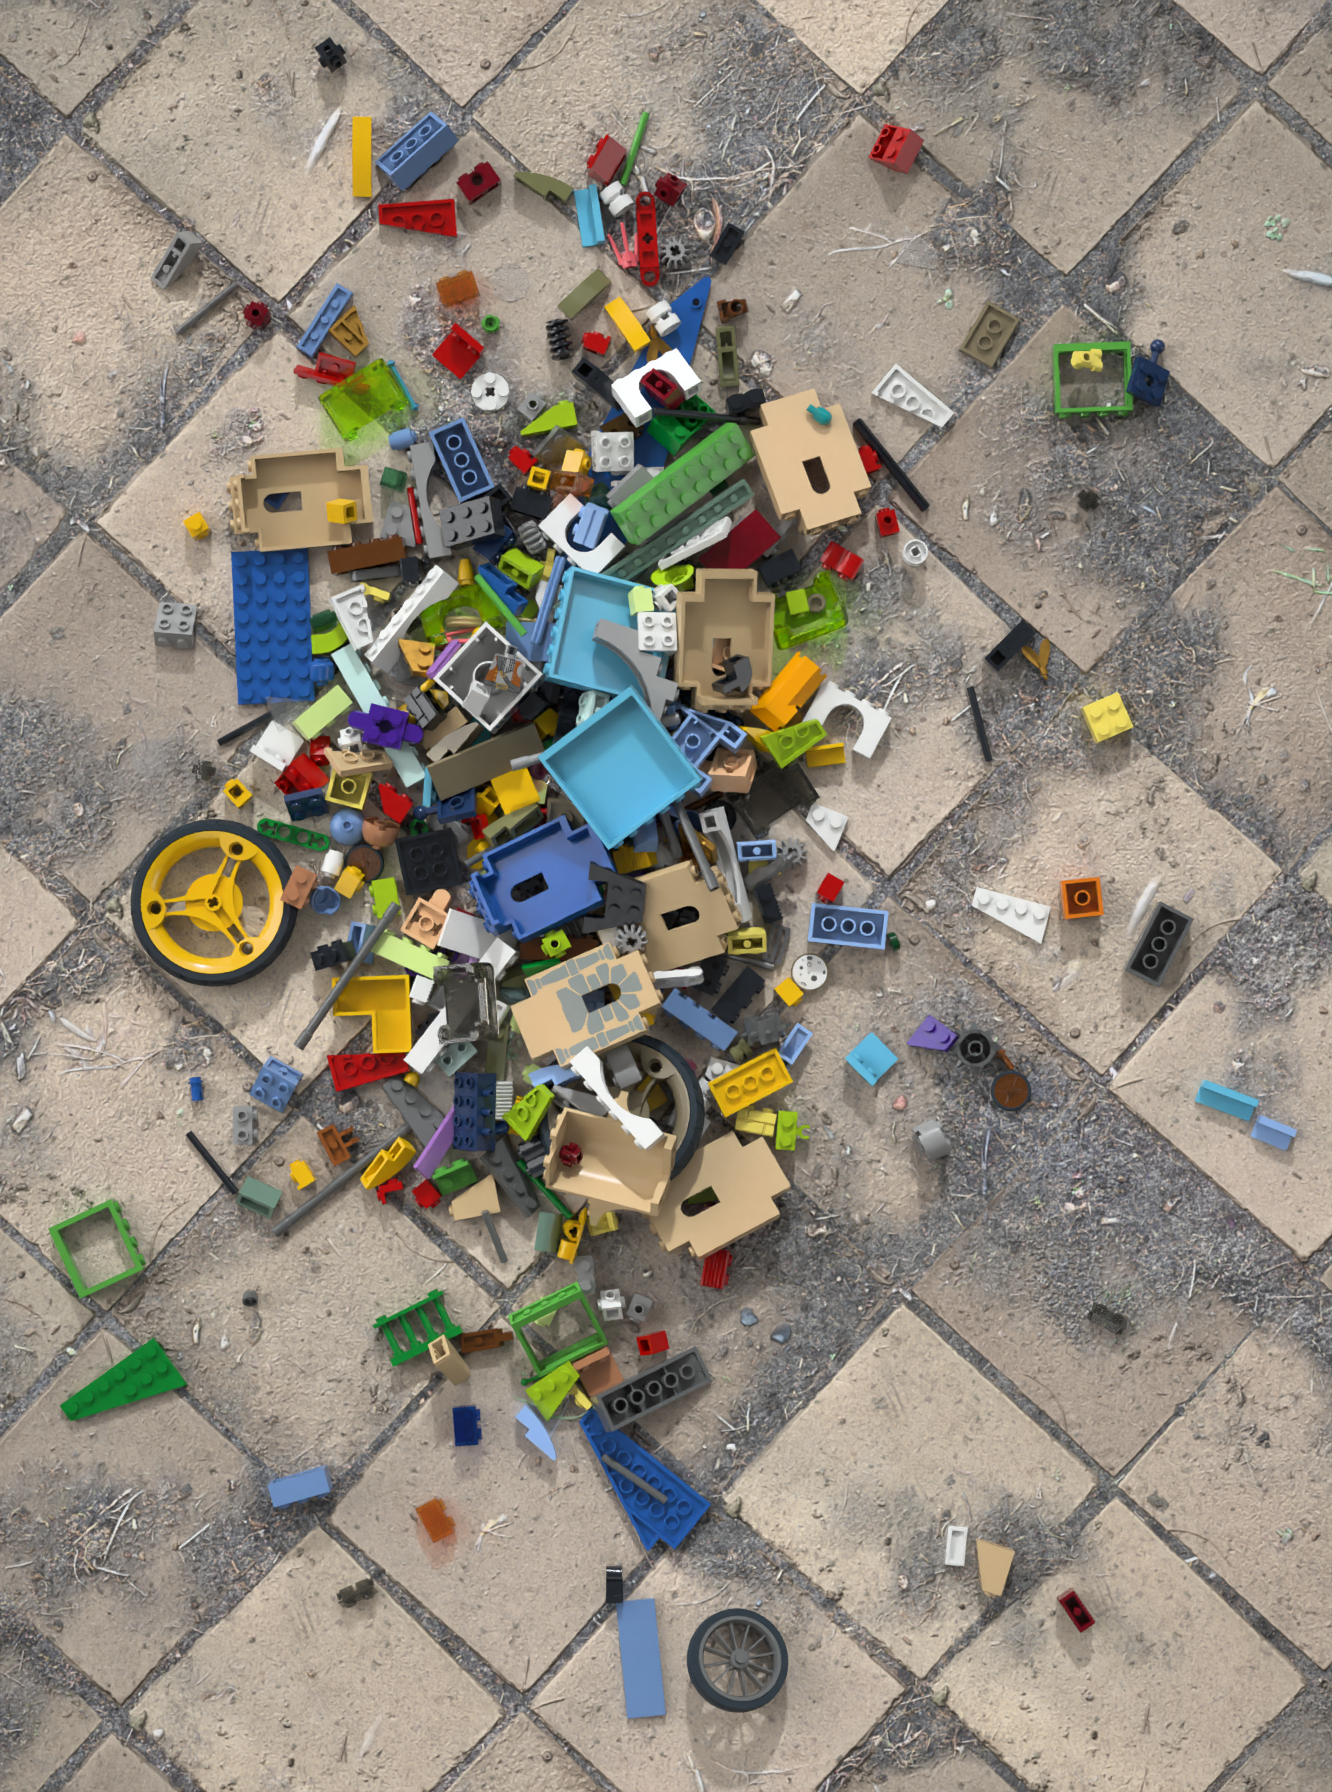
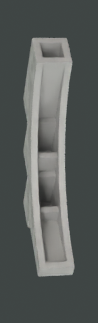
(645, 666)

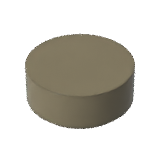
(816, 603)

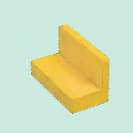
(825, 755)

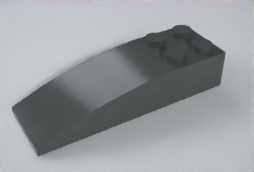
(650, 1389)

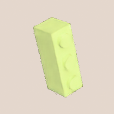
(322, 713)

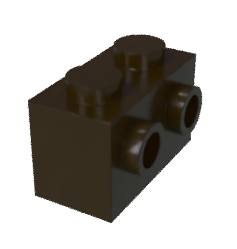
(622, 424)

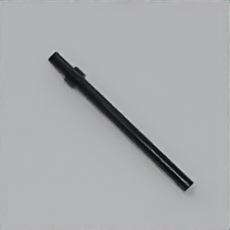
(740, 419)

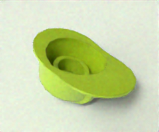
(677, 575)

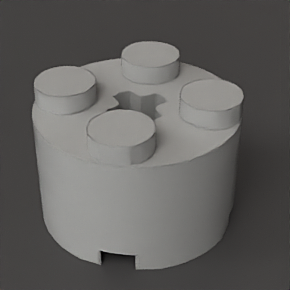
(931, 1140)

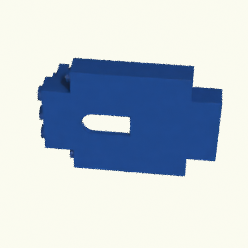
(565, 862)

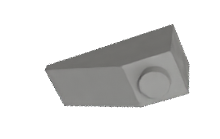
(176, 258)
(579, 1101)

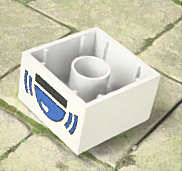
(473, 664)

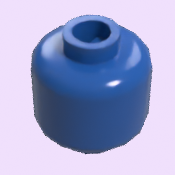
(322, 671)

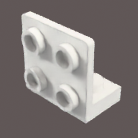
(612, 451)
(657, 632)
(277, 747)

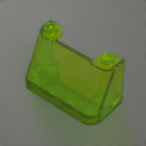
(362, 399)
(792, 632)

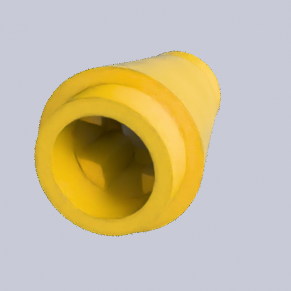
(465, 573)

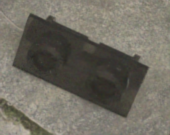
(1115, 1322)
(364, 1592)

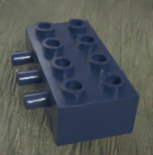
(474, 1111)

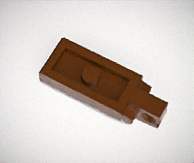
(484, 1339)

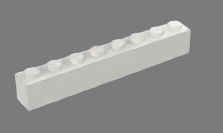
(428, 1047)

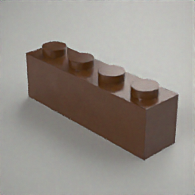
(368, 555)
(532, 950)

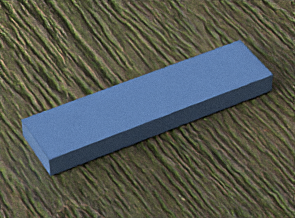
(324, 320)

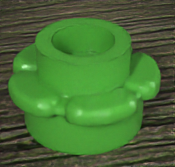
(485, 324)

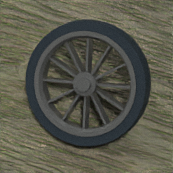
(737, 1660)

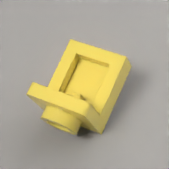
(607, 1223)

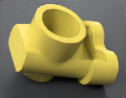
(1087, 359)

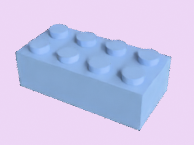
(847, 926)

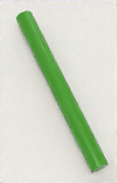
(634, 148)
(500, 605)

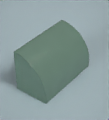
(259, 1197)
(548, 1231)

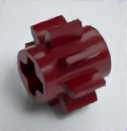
(571, 1154)

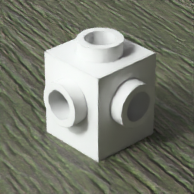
(665, 598)
(351, 740)
(611, 1304)

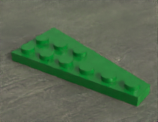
(134, 1378)

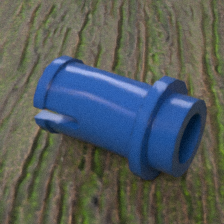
(196, 1088)
(501, 1127)

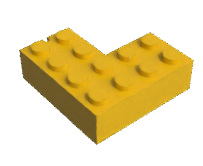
(389, 1005)

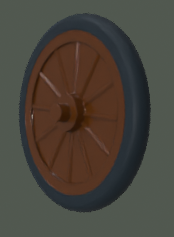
(367, 860)
(1010, 1090)

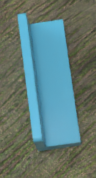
(589, 216)
(1226, 1100)

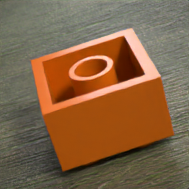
(1081, 898)

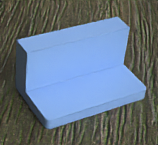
(1273, 1132)

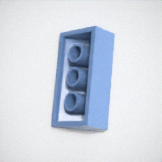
(417, 151)

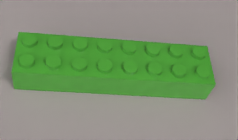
(682, 483)

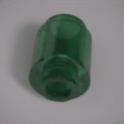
(323, 621)

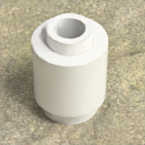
(332, 864)

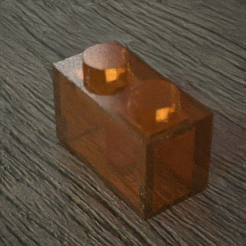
(457, 288)
(570, 482)
(436, 1519)

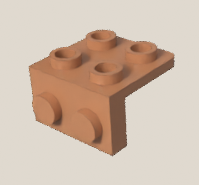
(298, 887)

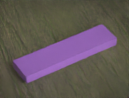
(436, 1147)

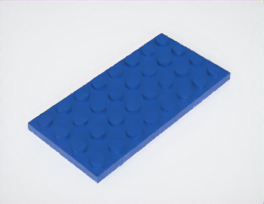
(272, 625)

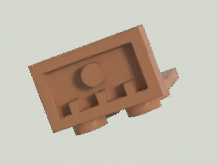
(598, 1371)

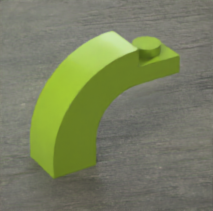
(330, 642)

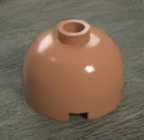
(380, 832)

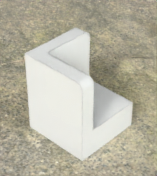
(477, 697)

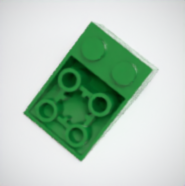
(677, 432)

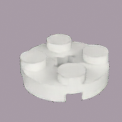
(479, 392)

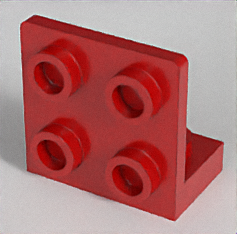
(459, 351)

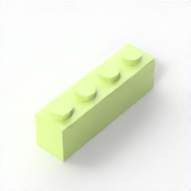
(409, 955)

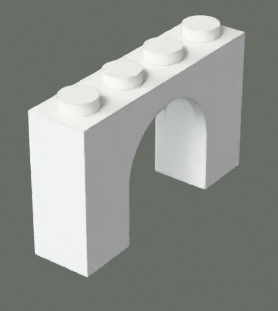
(670, 365)
(555, 528)
(873, 720)

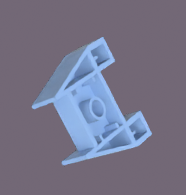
(699, 737)

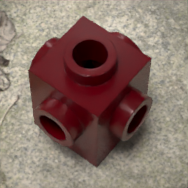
(669, 189)
(259, 321)

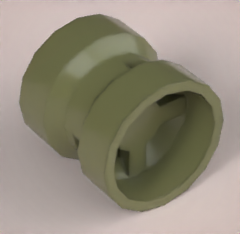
(741, 1051)

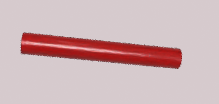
(414, 515)

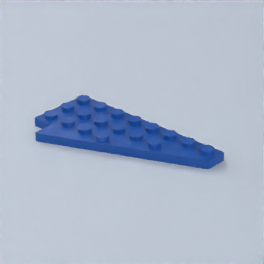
(648, 1515)

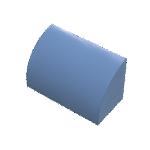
(646, 839)
(359, 934)

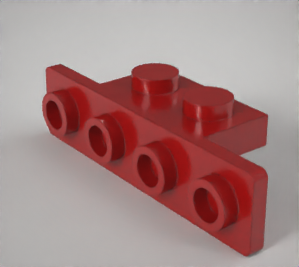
(328, 369)

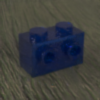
(466, 1425)

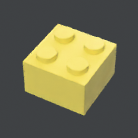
(1106, 717)
(349, 790)

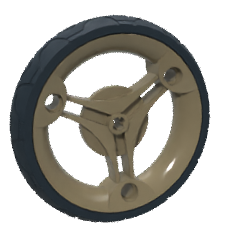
(680, 1079)

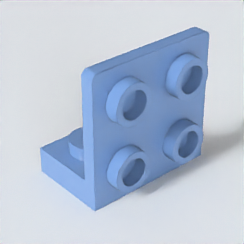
(275, 1084)

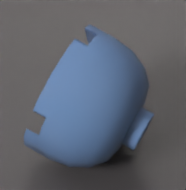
(347, 826)

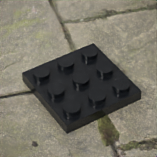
(428, 861)

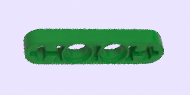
(294, 831)

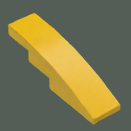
(362, 156)

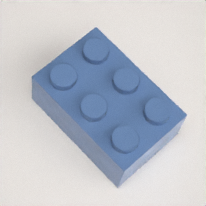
(300, 1487)

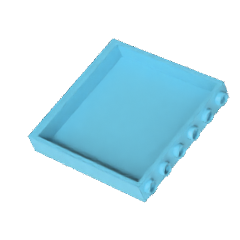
(573, 656)
(621, 768)

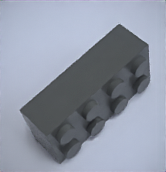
(1158, 944)

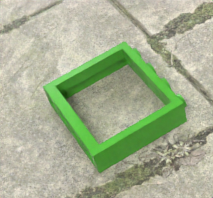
(1084, 412)
(69, 1262)
(545, 1306)

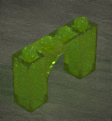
(470, 596)

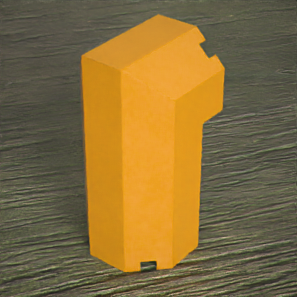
(787, 691)

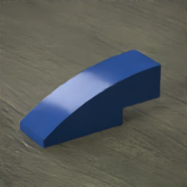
(504, 588)

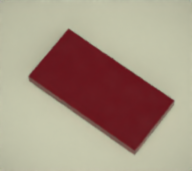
(742, 545)

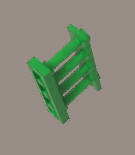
(416, 1346)

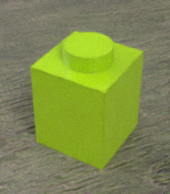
(797, 603)

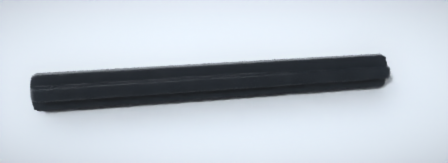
(891, 465)

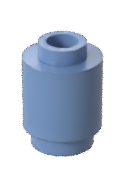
(402, 439)

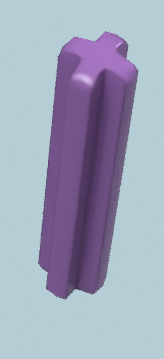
(444, 658)

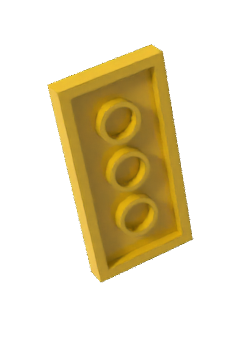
(749, 1082)

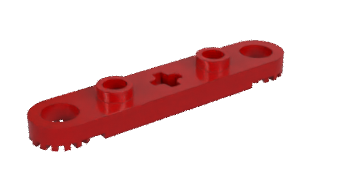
(647, 252)

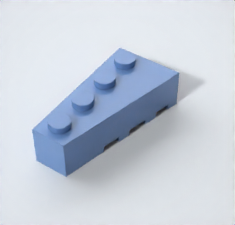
(699, 1019)

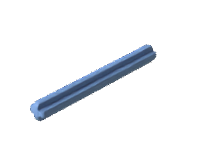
(548, 600)

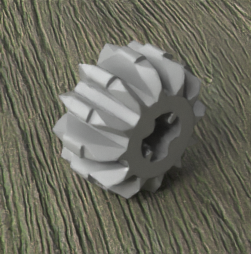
(667, 253)
(532, 537)
(793, 846)
(636, 934)

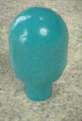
(820, 414)

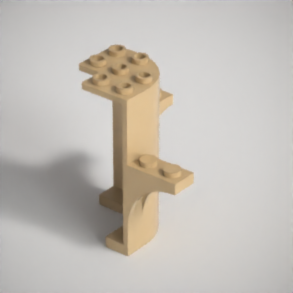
(613, 1167)

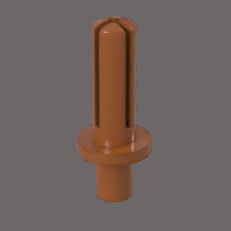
(1001, 1054)

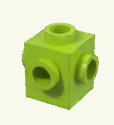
(563, 944)

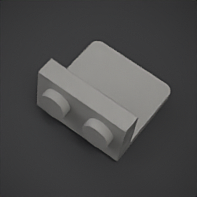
(175, 625)

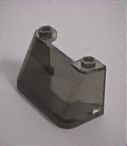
(772, 795)
(468, 1002)

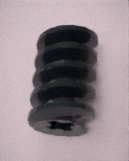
(559, 339)

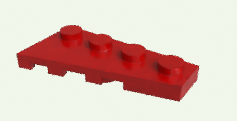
(422, 216)
(361, 1069)

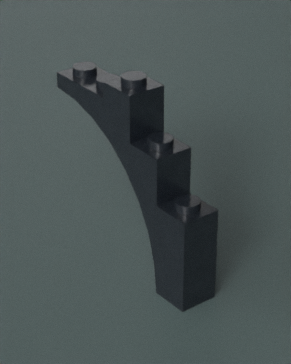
(568, 713)

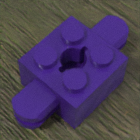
(385, 727)

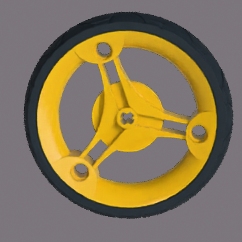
(150, 927)

